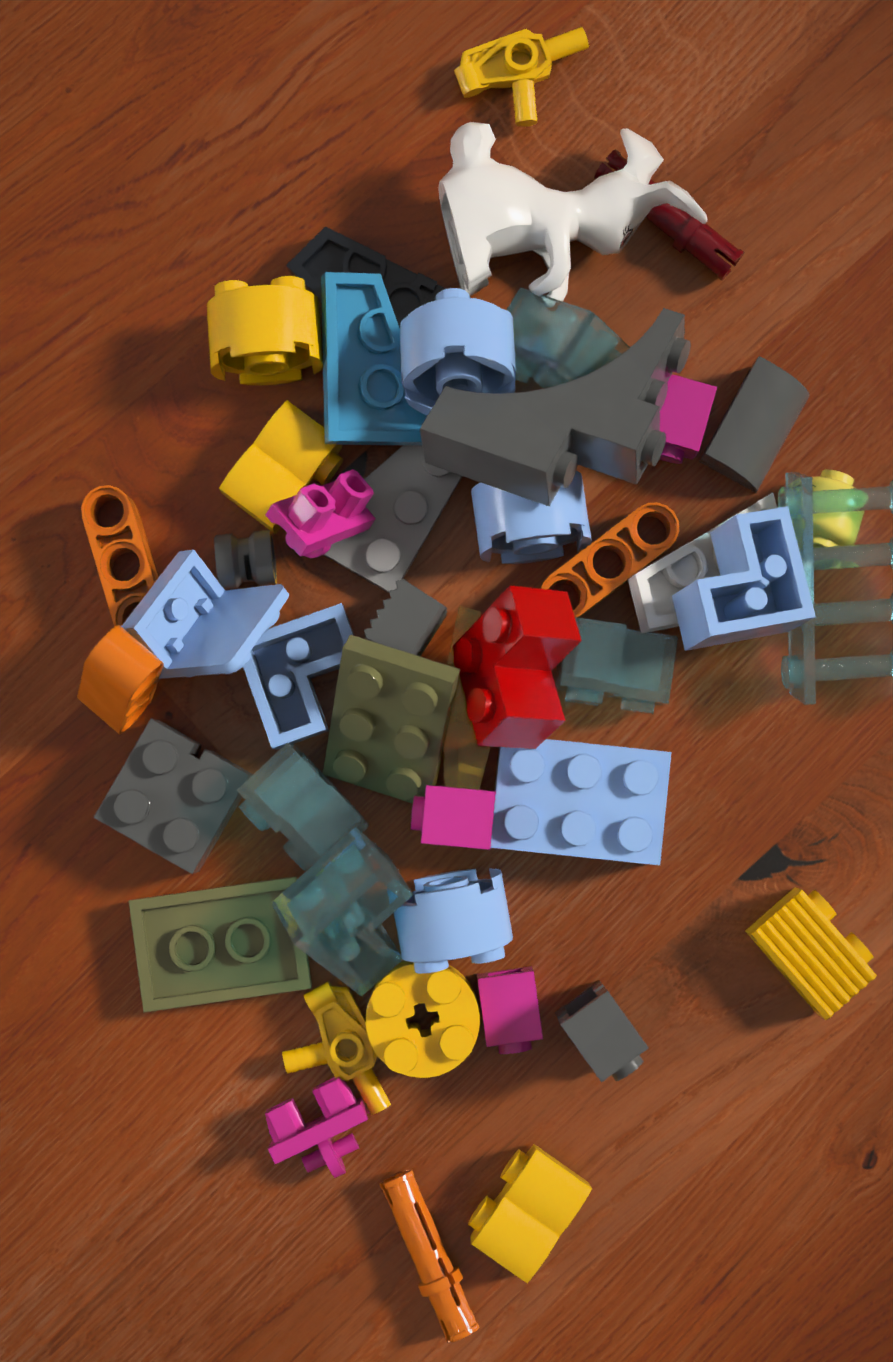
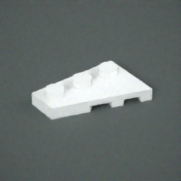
(657, 583)

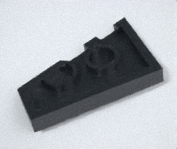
(337, 253)

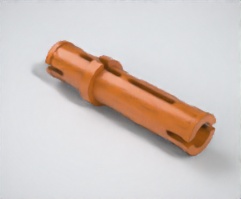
(438, 1277)

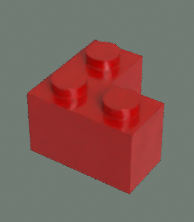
(509, 665)

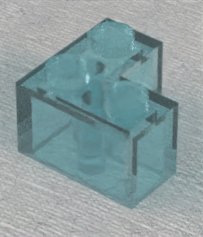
(559, 340)
(618, 666)
(301, 804)
(340, 908)

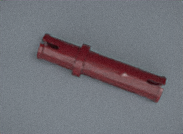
(684, 229)

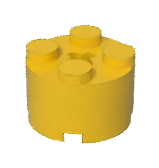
(264, 331)
(404, 1044)

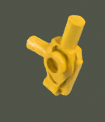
(517, 63)
(343, 1044)

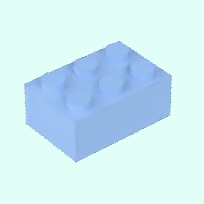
(582, 801)

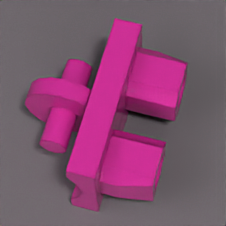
(324, 514)
(293, 1136)

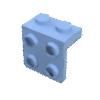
(200, 625)

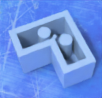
(758, 587)
(283, 670)

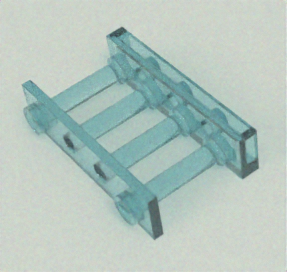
(800, 667)

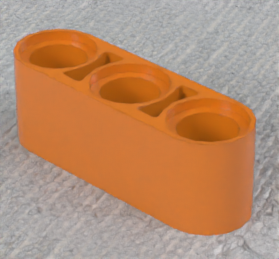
(114, 541)
(627, 544)
(119, 679)

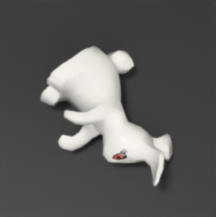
(505, 212)

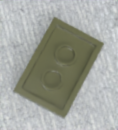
(389, 719)
(215, 946)

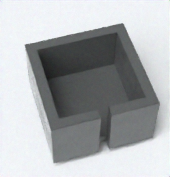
(173, 798)

